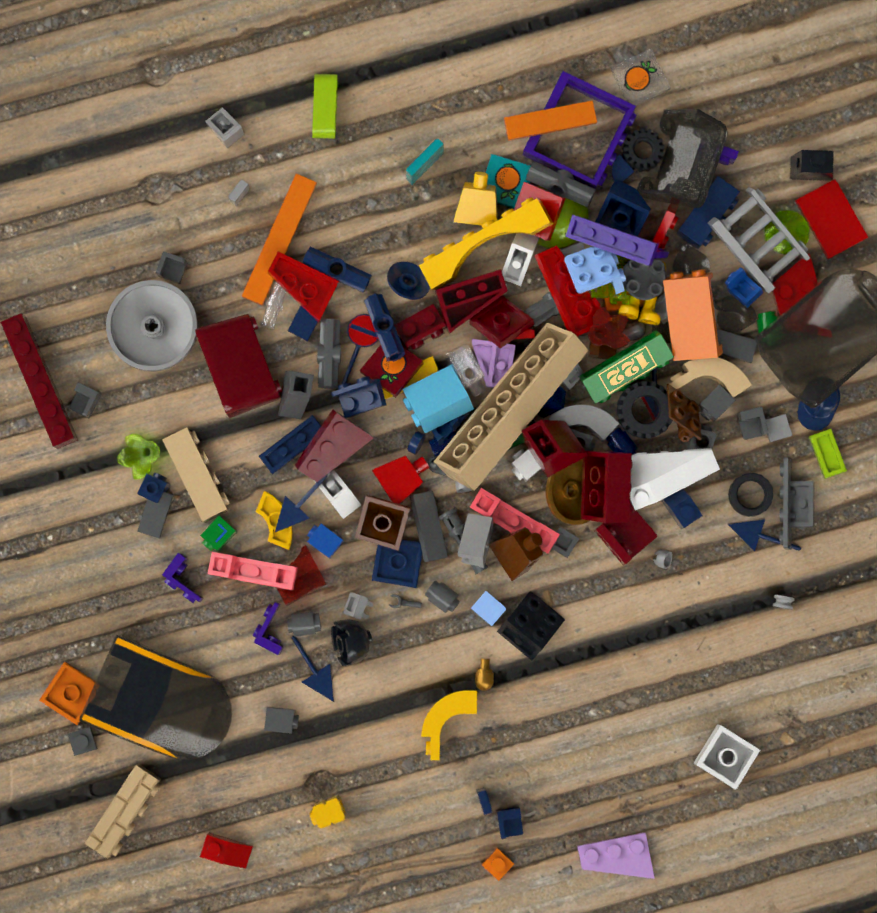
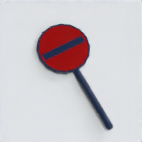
(362, 334)

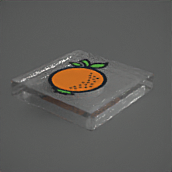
(640, 78)

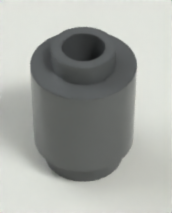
(442, 597)
(304, 624)

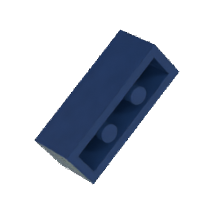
(719, 199)

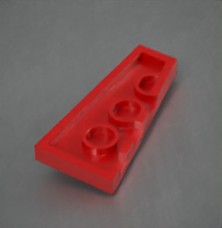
(574, 307)

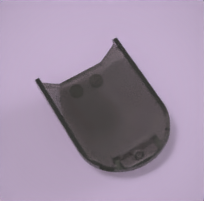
(824, 336)

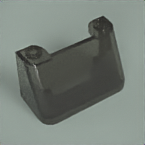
(688, 160)

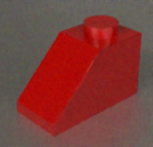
(226, 851)

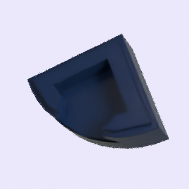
(621, 169)

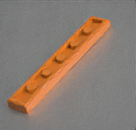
(279, 237)

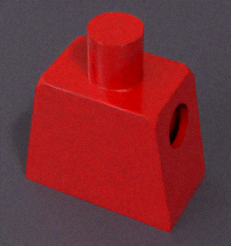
(401, 477)

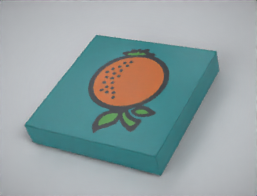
(507, 177)

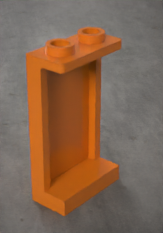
(691, 315)

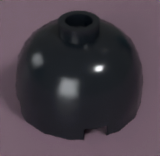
(351, 640)

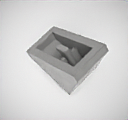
(225, 127)

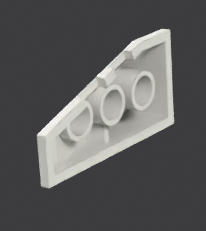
(666, 472)

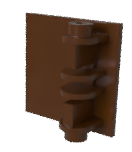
(684, 413)

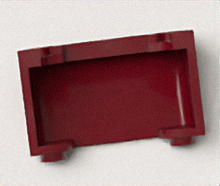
(238, 364)

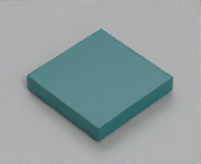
(425, 161)

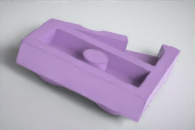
(493, 360)

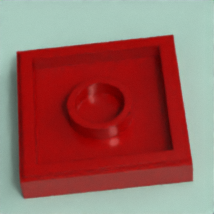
(551, 201)

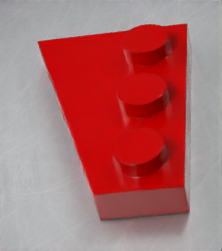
(303, 283)

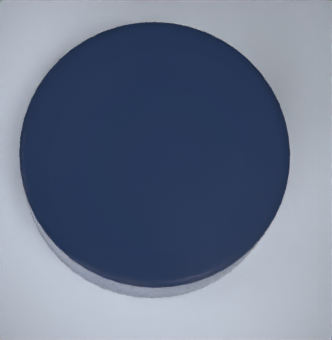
(416, 442)

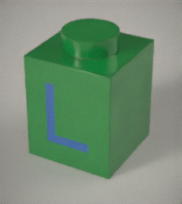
(217, 534)

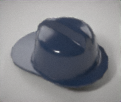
(820, 416)

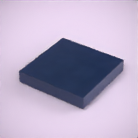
(399, 566)

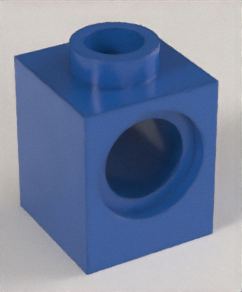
(324, 540)

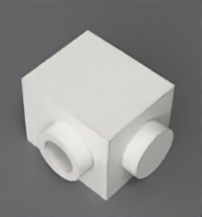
(524, 465)

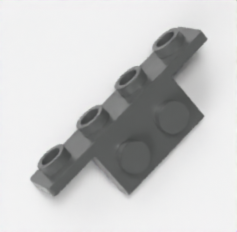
(797, 504)

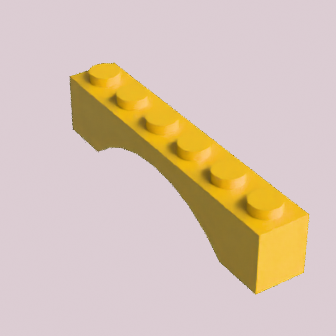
(444, 267)

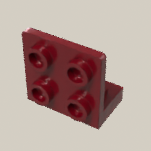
(626, 539)

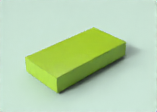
(827, 453)

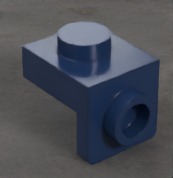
(153, 487)

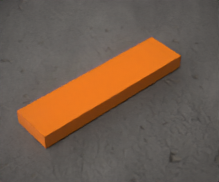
(550, 120)

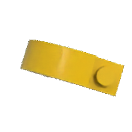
(452, 704)

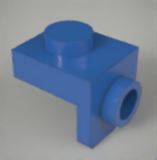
(743, 287)

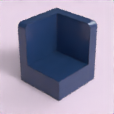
(509, 822)

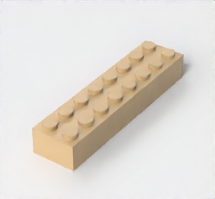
(511, 406)

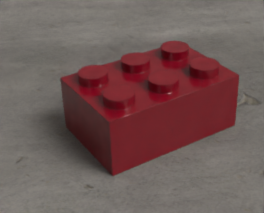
(606, 486)

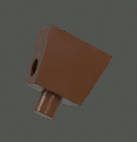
(517, 551)

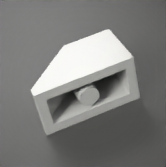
(519, 257)
(339, 494)

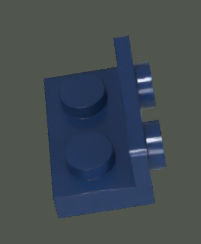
(360, 397)

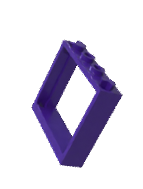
(568, 80)

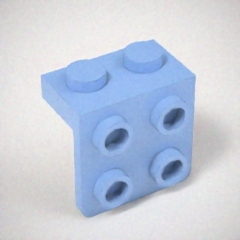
(594, 268)

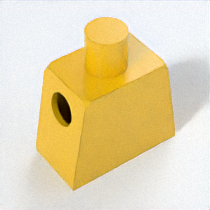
(477, 202)

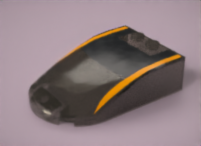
(158, 702)

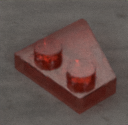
(307, 578)

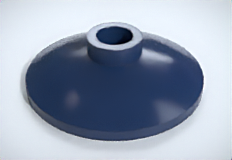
(407, 280)

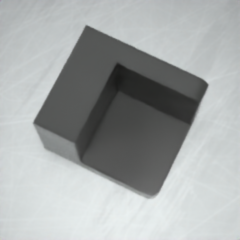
(171, 267)
(85, 400)
(752, 423)

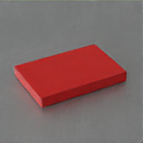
(831, 219)

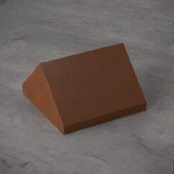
(382, 522)

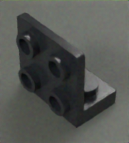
(531, 625)

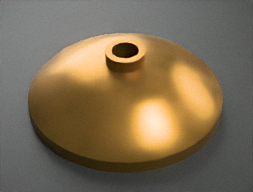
(566, 505)

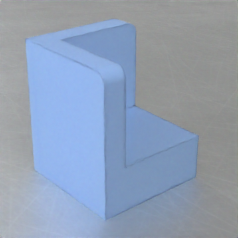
(488, 608)

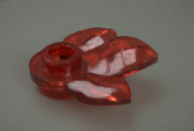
(610, 327)

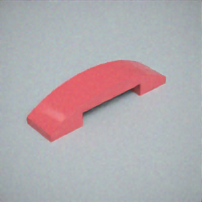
(511, 518)
(252, 571)

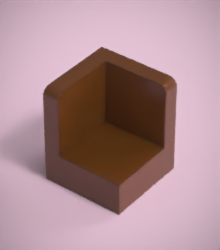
(600, 352)

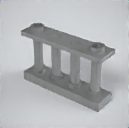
(736, 244)

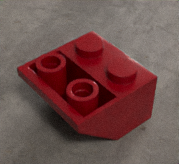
(553, 445)

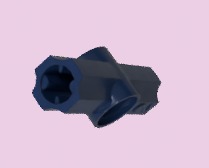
(350, 275)
(388, 338)

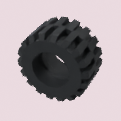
(625, 415)

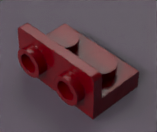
(420, 327)

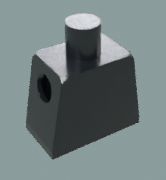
(813, 165)

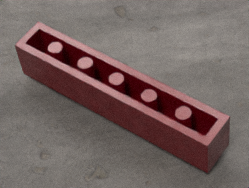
(39, 381)

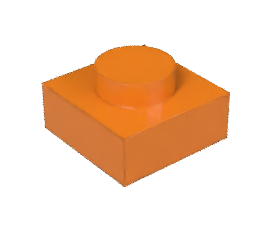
(497, 864)

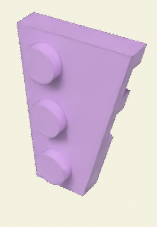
(618, 855)

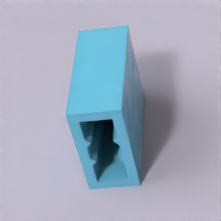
(437, 399)

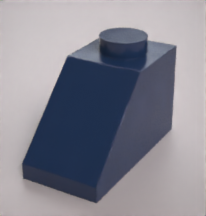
(682, 508)

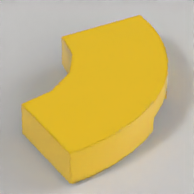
(270, 509)

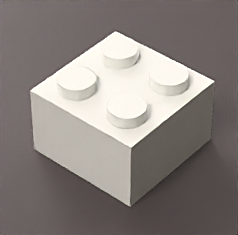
(726, 756)

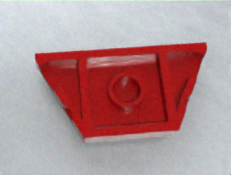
(794, 285)

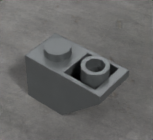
(295, 394)

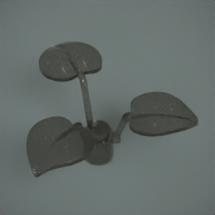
(732, 314)

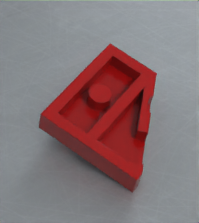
(668, 221)

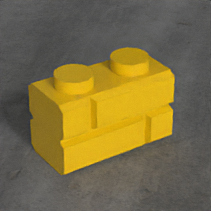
(327, 812)

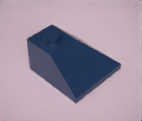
(624, 209)

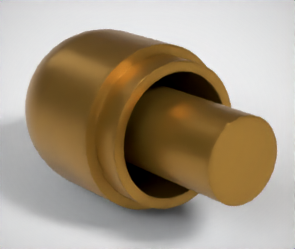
(484, 676)

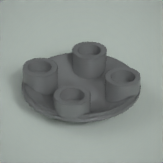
(643, 280)

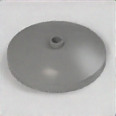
(137, 310)

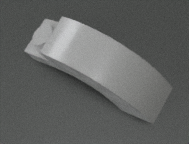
(588, 417)

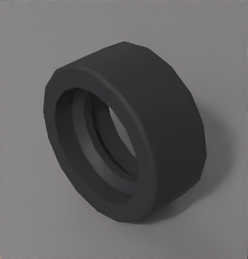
(768, 494)

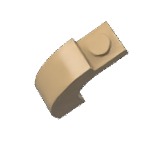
(716, 369)

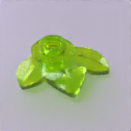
(135, 456)

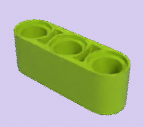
(325, 106)

